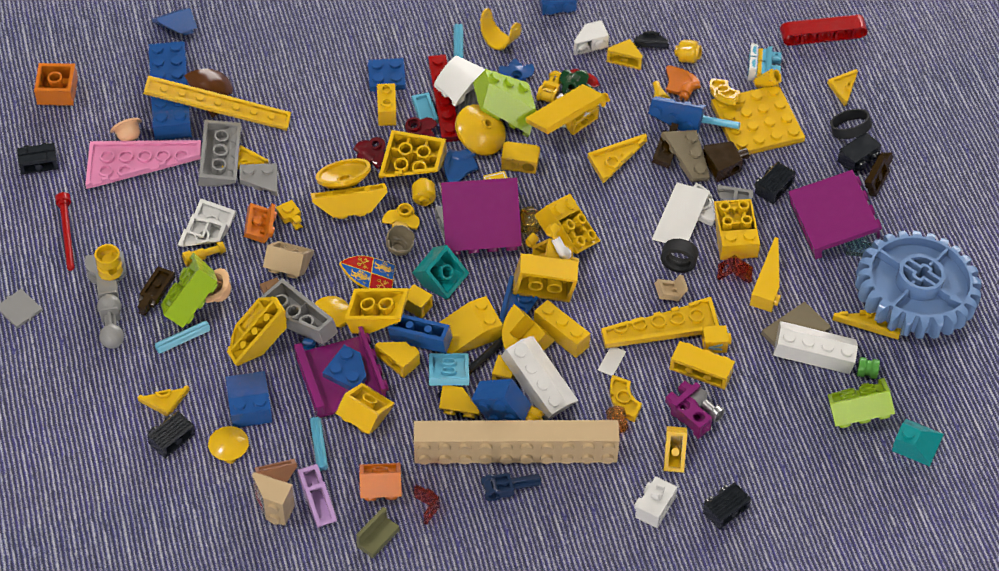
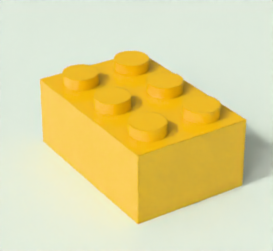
(545, 277)

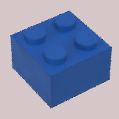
(501, 400)

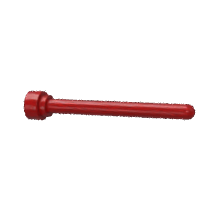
(63, 201)

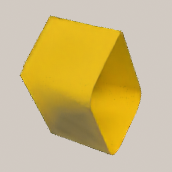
(520, 157)

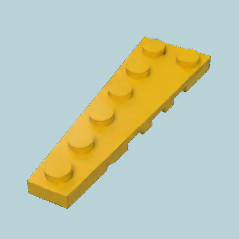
(662, 326)

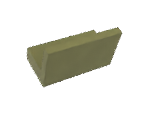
(376, 533)

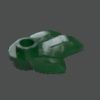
(573, 80)

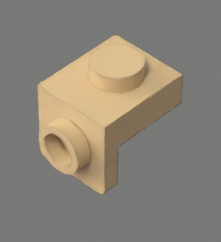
(670, 289)

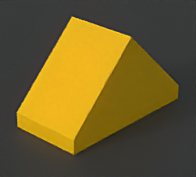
(625, 54)

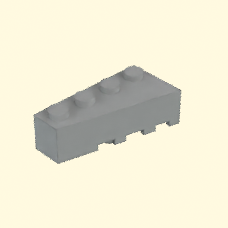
(303, 314)

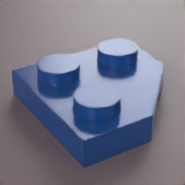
(346, 368)

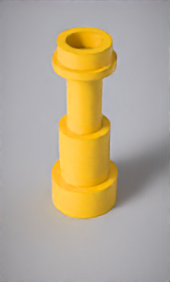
(203, 253)

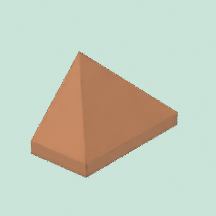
(280, 470)

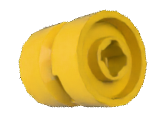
(108, 262)

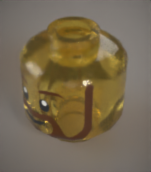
(528, 221)

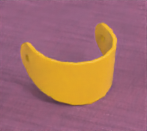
(493, 35)

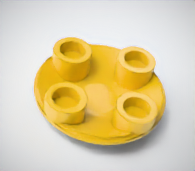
(335, 308)
(228, 443)

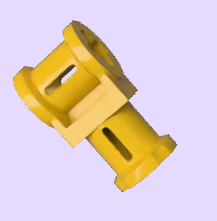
(549, 89)

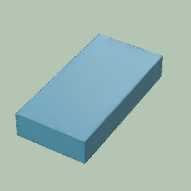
(424, 106)

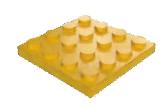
(764, 120)

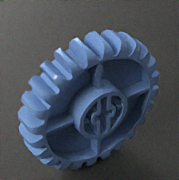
(918, 284)

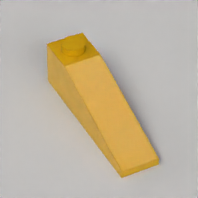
(767, 286)

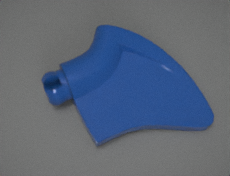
(459, 164)

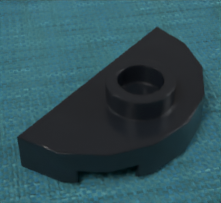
(651, 39)

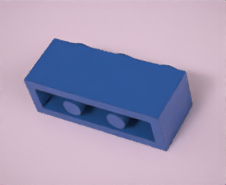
(421, 333)

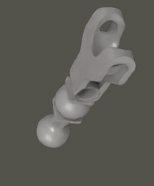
(108, 304)

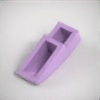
(316, 495)

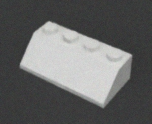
(815, 347)
(538, 377)

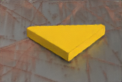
(843, 85)
(249, 157)
(165, 400)

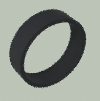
(848, 115)

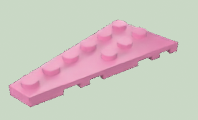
(126, 159)

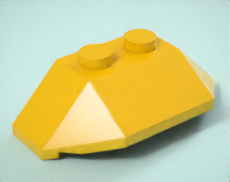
(350, 201)
(257, 330)

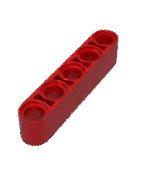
(823, 30)

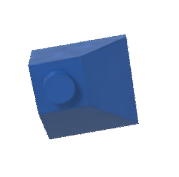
(177, 21)

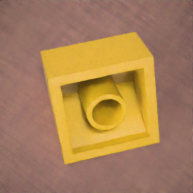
(364, 408)

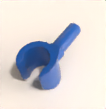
(309, 343)

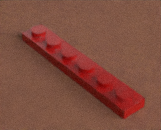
(445, 110)

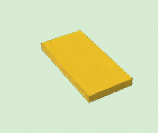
(565, 109)

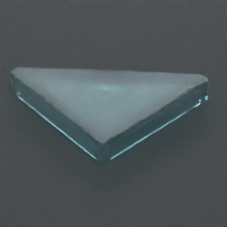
(857, 246)

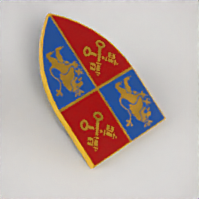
(369, 271)

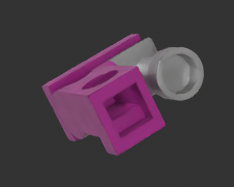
(689, 407)

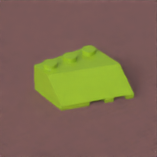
(505, 99)
(190, 292)
(861, 404)

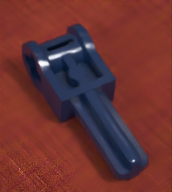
(503, 485)

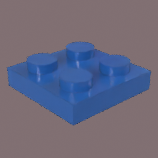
(387, 72)

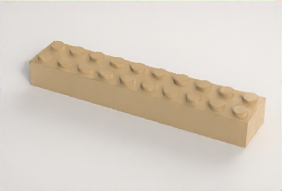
(516, 441)

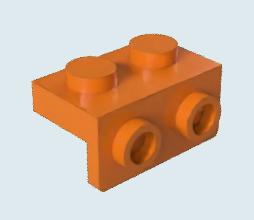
(260, 222)

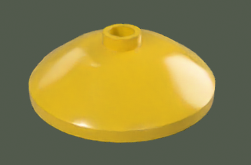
(479, 131)
(343, 173)

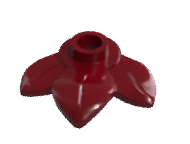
(424, 126)
(370, 153)

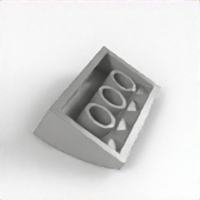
(219, 148)

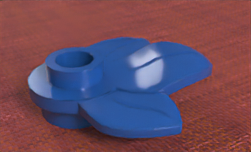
(517, 70)

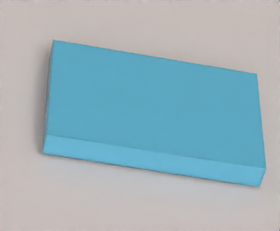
(448, 369)

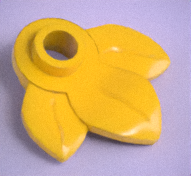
(403, 215)

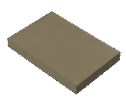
(801, 315)

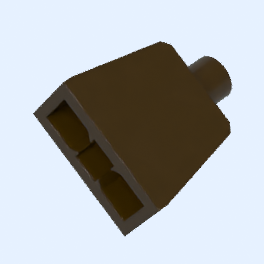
(724, 159)

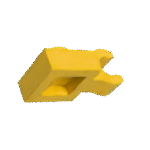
(290, 213)

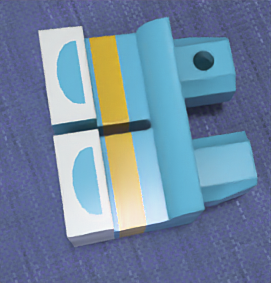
(761, 60)

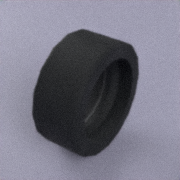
(677, 264)

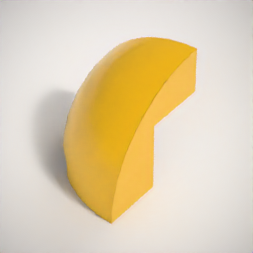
(520, 326)

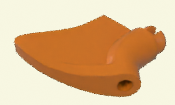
(681, 82)

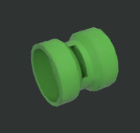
(868, 367)

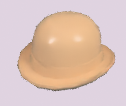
(127, 129)
(223, 289)

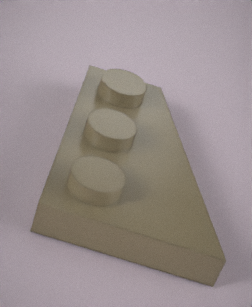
(689, 153)

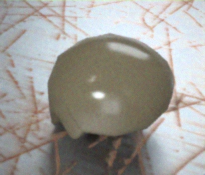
(400, 240)

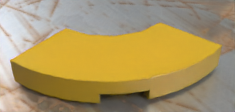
(722, 92)
(621, 396)

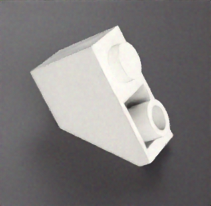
(591, 38)

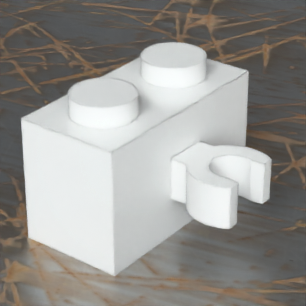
(655, 502)

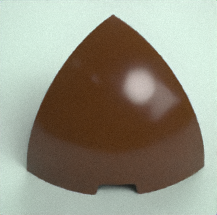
(211, 81)

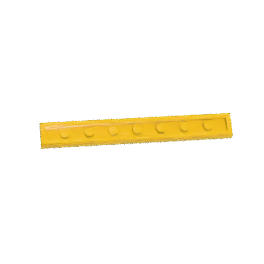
(217, 103)

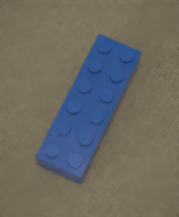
(169, 118)

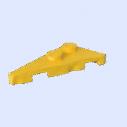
(611, 158)
(866, 322)

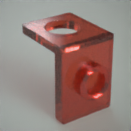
(737, 267)
(428, 497)

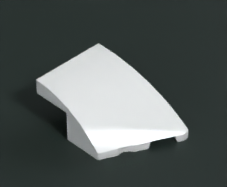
(457, 79)
(207, 224)

